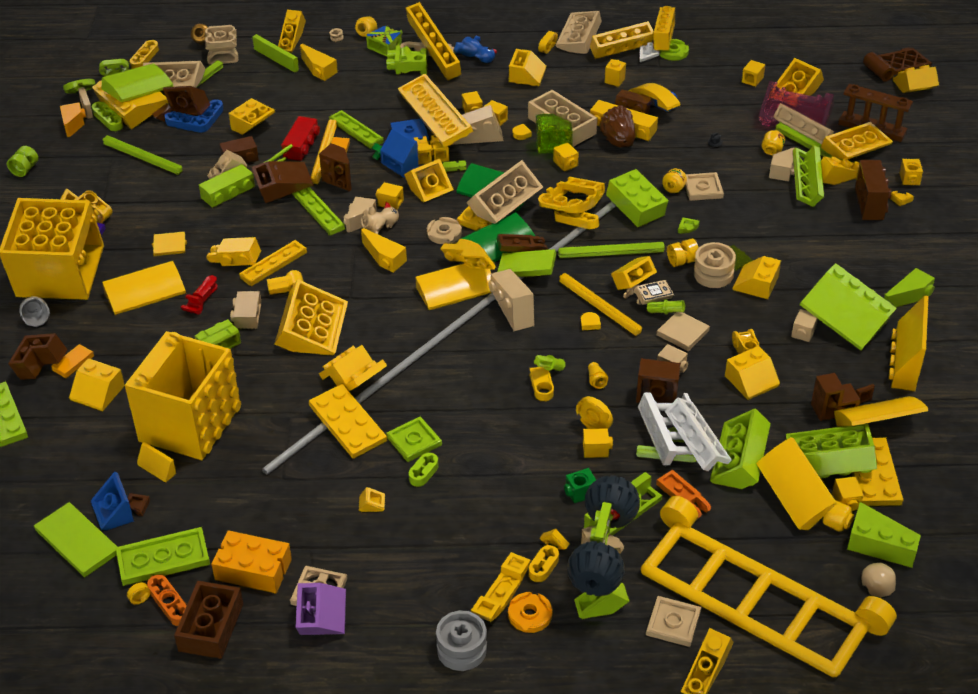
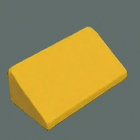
(156, 462)

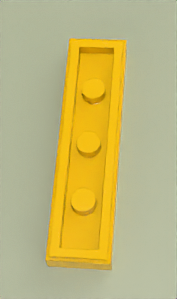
(273, 263)

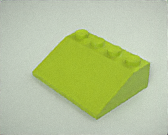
(848, 306)
(838, 449)

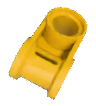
(744, 340)

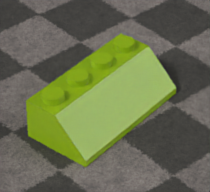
(745, 443)

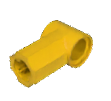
(284, 283)

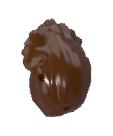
(618, 126)

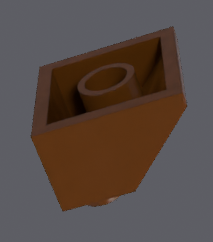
(187, 99)

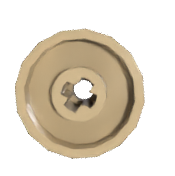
(714, 265)

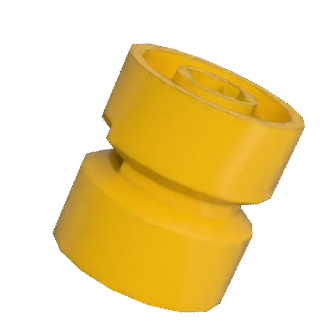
(682, 252)

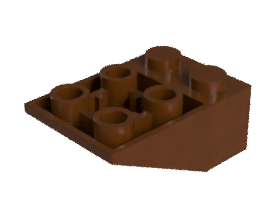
(281, 178)

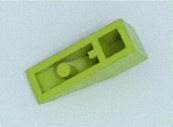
(911, 288)

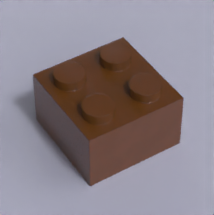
(659, 379)

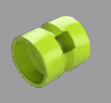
(22, 161)

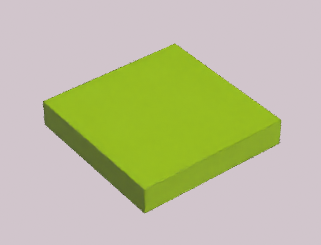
(414, 439)

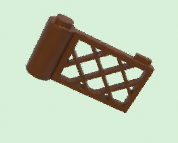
(885, 69)

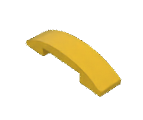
(664, 97)
(503, 588)

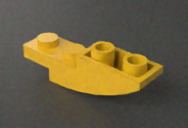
(468, 252)

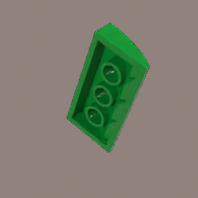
(477, 178)
(487, 236)

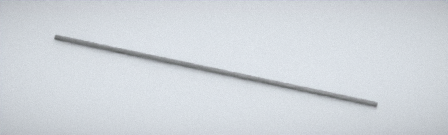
(416, 355)

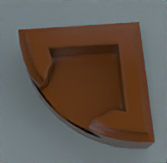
(138, 503)

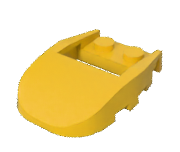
(556, 200)

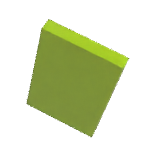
(529, 262)

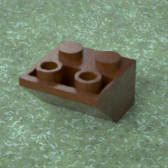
(335, 166)

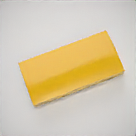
(855, 141)
(452, 285)
(143, 287)
(879, 411)
(796, 484)

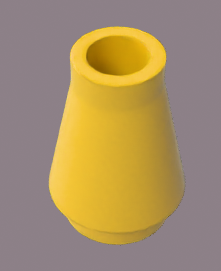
(597, 376)

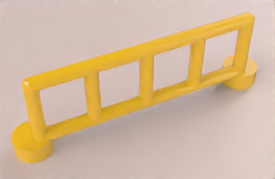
(872, 615)

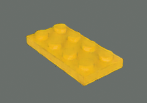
(347, 421)
(880, 485)

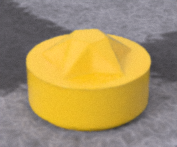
(138, 593)

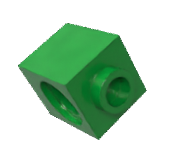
(578, 484)

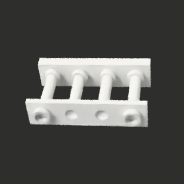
(658, 431)

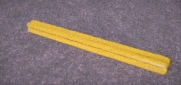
(327, 139)
(600, 304)

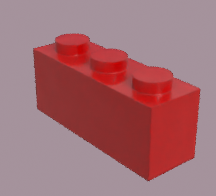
(301, 137)

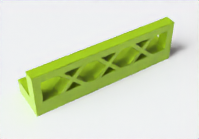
(812, 176)
(642, 486)

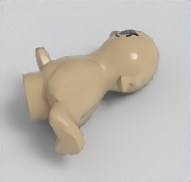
(375, 220)

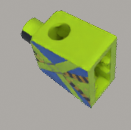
(384, 39)

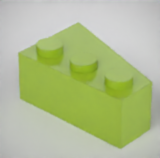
(882, 537)

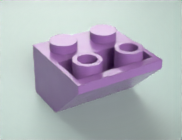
(320, 609)

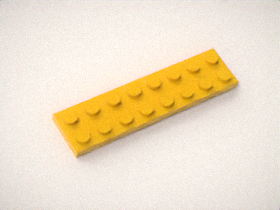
(435, 110)

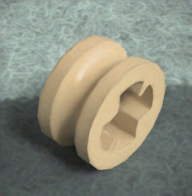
(336, 34)

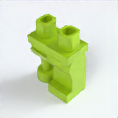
(405, 60)

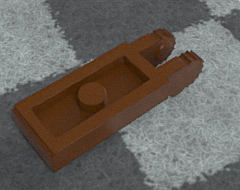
(520, 243)

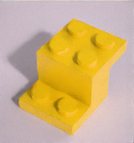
(352, 368)

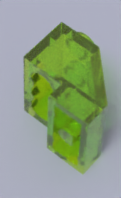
(552, 132)

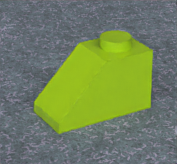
(594, 606)

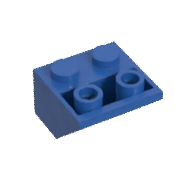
(399, 152)

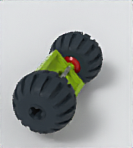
(594, 564)

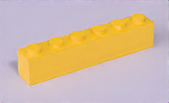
(433, 41)

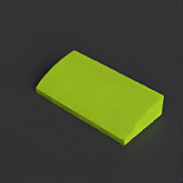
(136, 82)

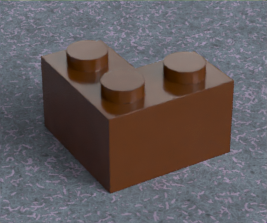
(34, 353)
(832, 396)

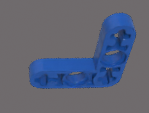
(196, 123)

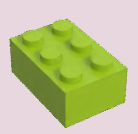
(637, 198)

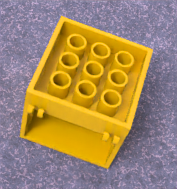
(52, 248)
(183, 395)

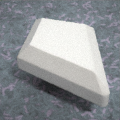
(647, 52)

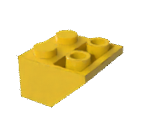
(526, 68)
(917, 79)
(248, 116)

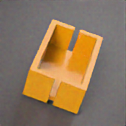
(251, 561)

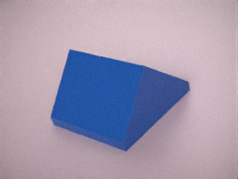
(112, 504)

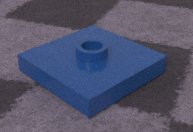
(411, 128)

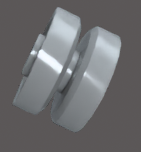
(461, 640)

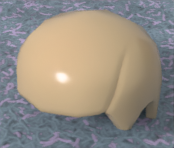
(879, 579)

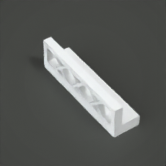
(697, 434)

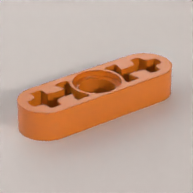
(168, 591)

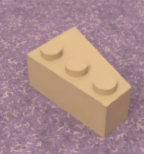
(484, 126)
(513, 298)

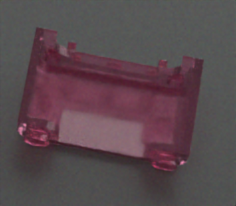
(815, 108)

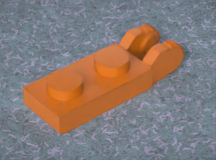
(676, 486)

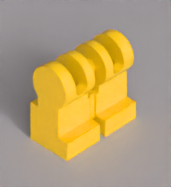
(435, 148)

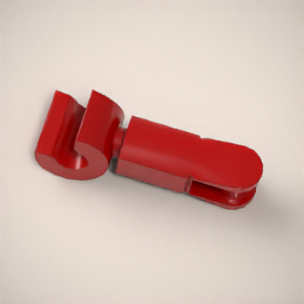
(196, 301)

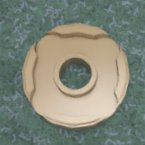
(452, 234)

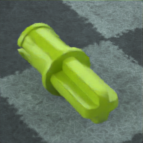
(666, 306)
(549, 362)

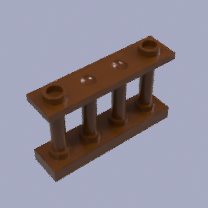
(850, 120)

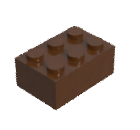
(872, 190)
(209, 619)

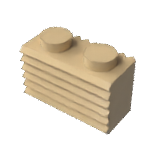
(246, 309)

